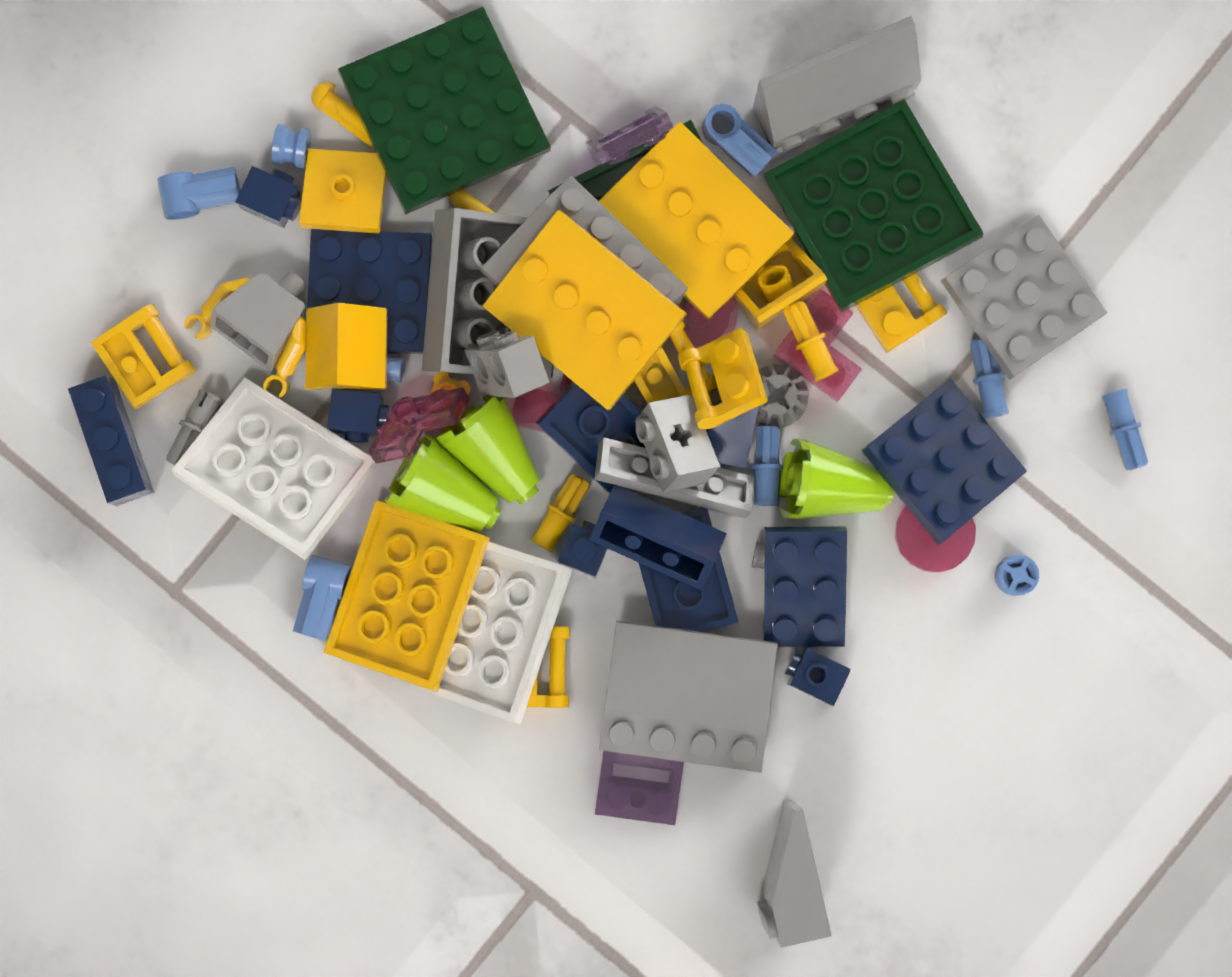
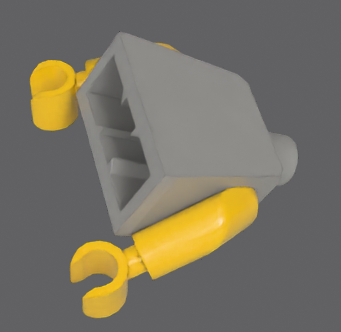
(260, 320)

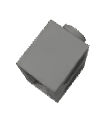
(506, 364)

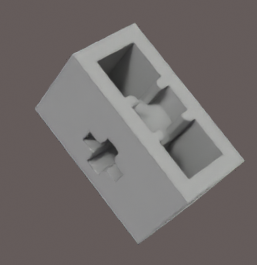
(675, 445)

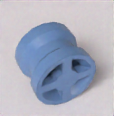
(291, 146)
(1023, 578)

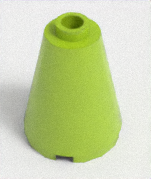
(493, 449)
(829, 483)
(442, 489)

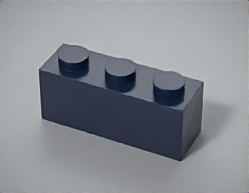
(111, 440)
(658, 537)

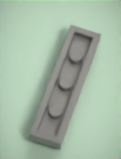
(630, 468)

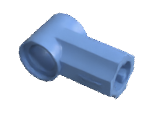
(742, 143)
(188, 193)
(323, 588)

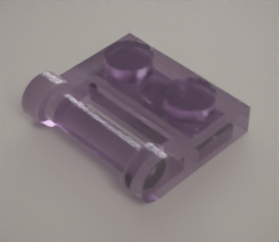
(616, 145)
(638, 797)

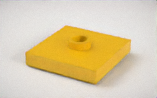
(343, 191)

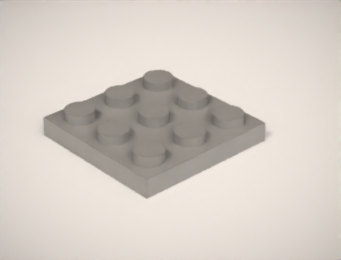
(1023, 297)

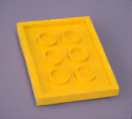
(697, 219)
(584, 309)
(406, 595)

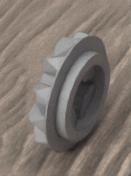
(795, 397)

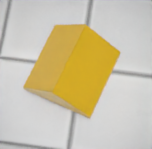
(781, 282)
(346, 347)

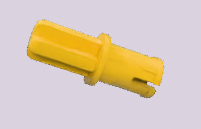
(810, 340)
(561, 512)

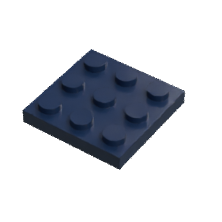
(375, 271)
(944, 461)

